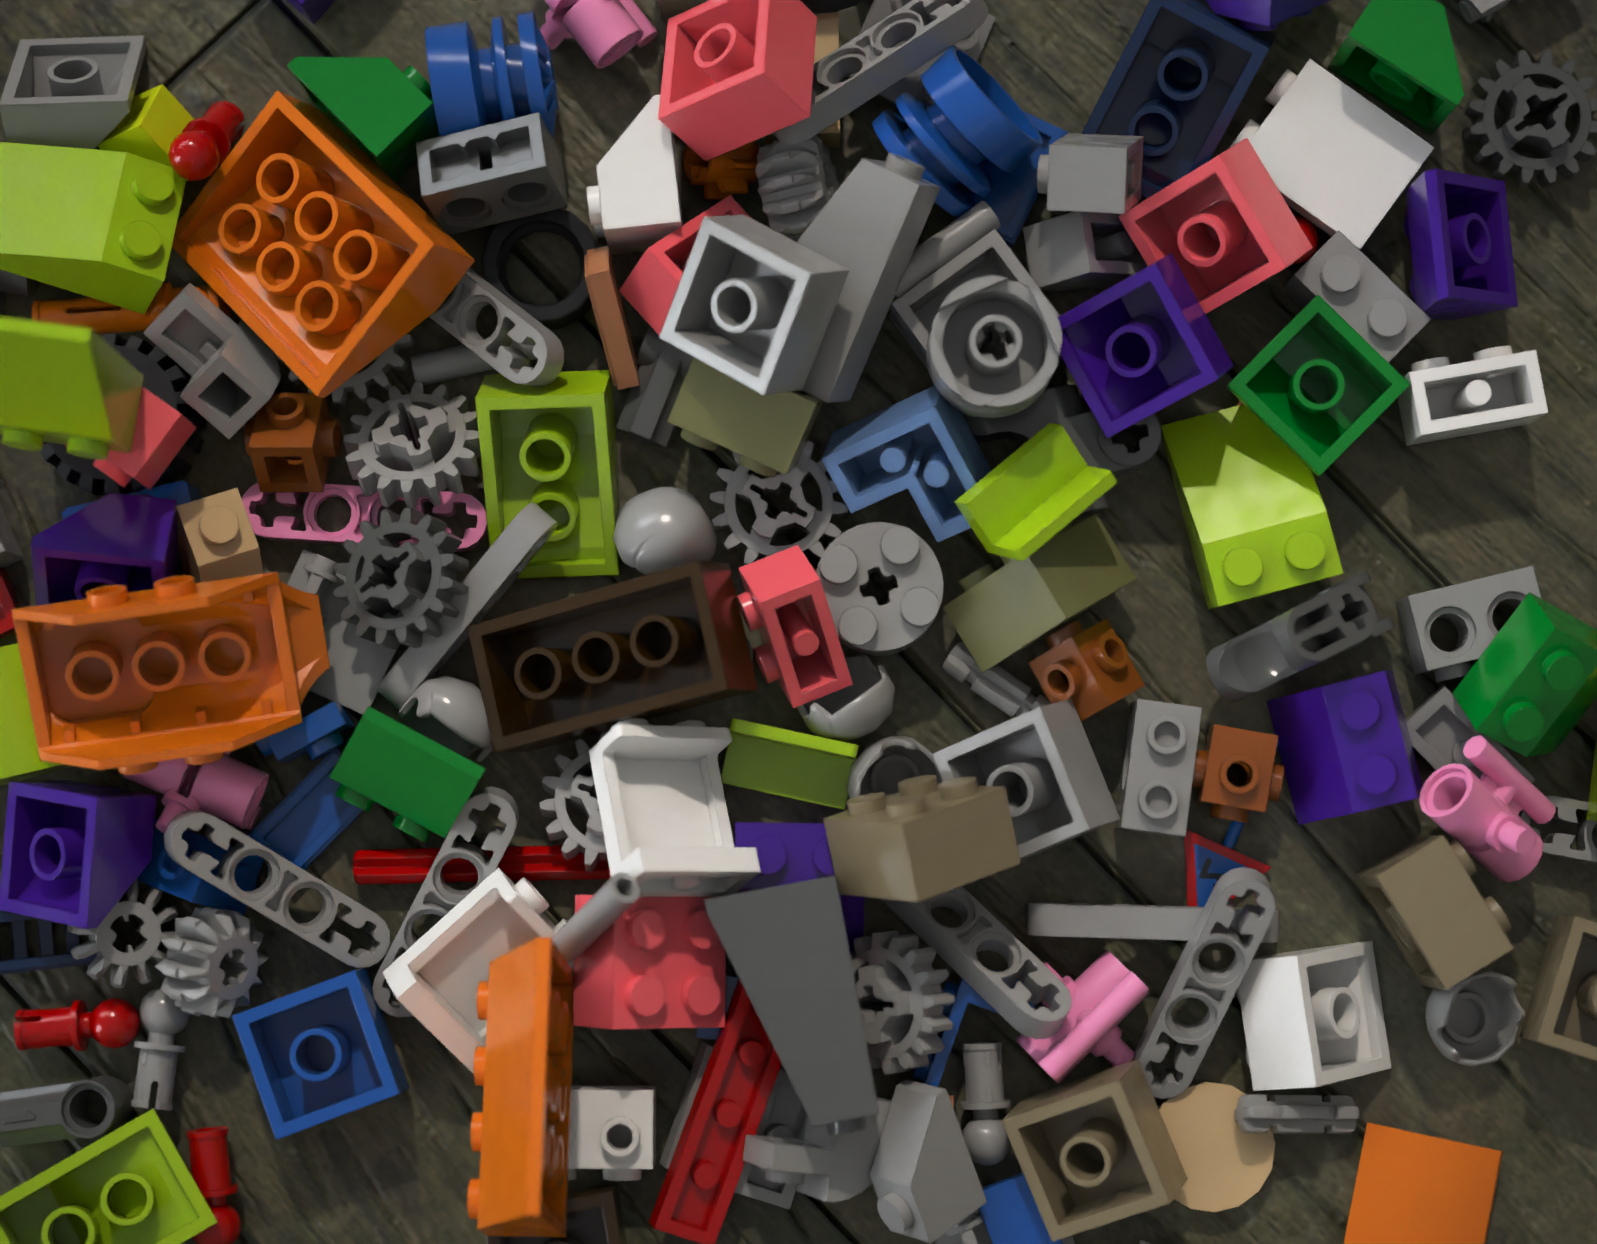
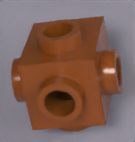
(292, 443)
(1086, 667)
(1256, 757)

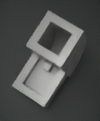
(227, 360)
(821, 1164)

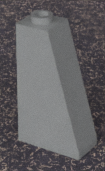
(873, 233)

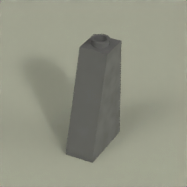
(801, 982)

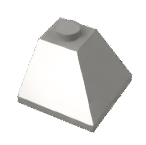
(70, 89)

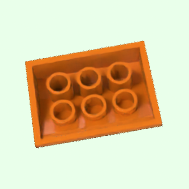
(316, 245)
(524, 1095)

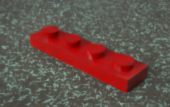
(714, 1135)

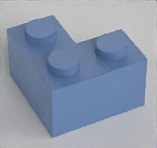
(911, 446)

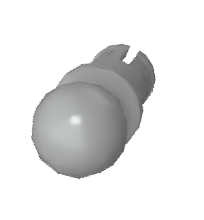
(158, 1055)
(985, 1095)

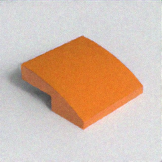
(1421, 1189)

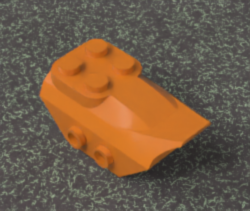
(169, 670)

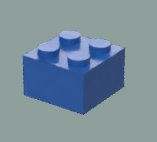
(320, 1053)

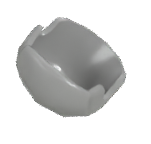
(663, 530)
(855, 709)
(451, 715)
(887, 763)
(1475, 1018)

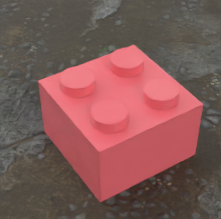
(737, 72)
(1220, 226)
(652, 969)

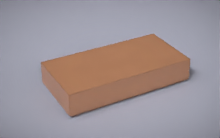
(611, 317)

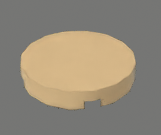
(1218, 1158)

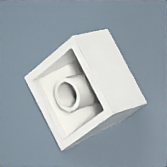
(637, 186)
(1313, 1017)

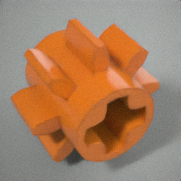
(723, 174)

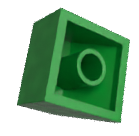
(1404, 60)
(372, 105)
(1318, 385)
(1532, 679)
(405, 775)

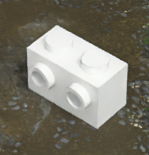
(1471, 396)
(612, 1130)

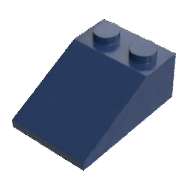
(1178, 86)

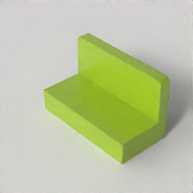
(1032, 494)
(788, 764)

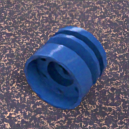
(490, 83)
(962, 127)

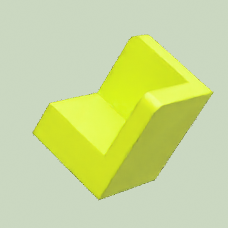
(149, 126)

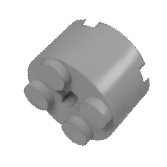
(1007, 313)
(897, 557)

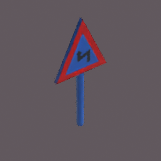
(1209, 861)

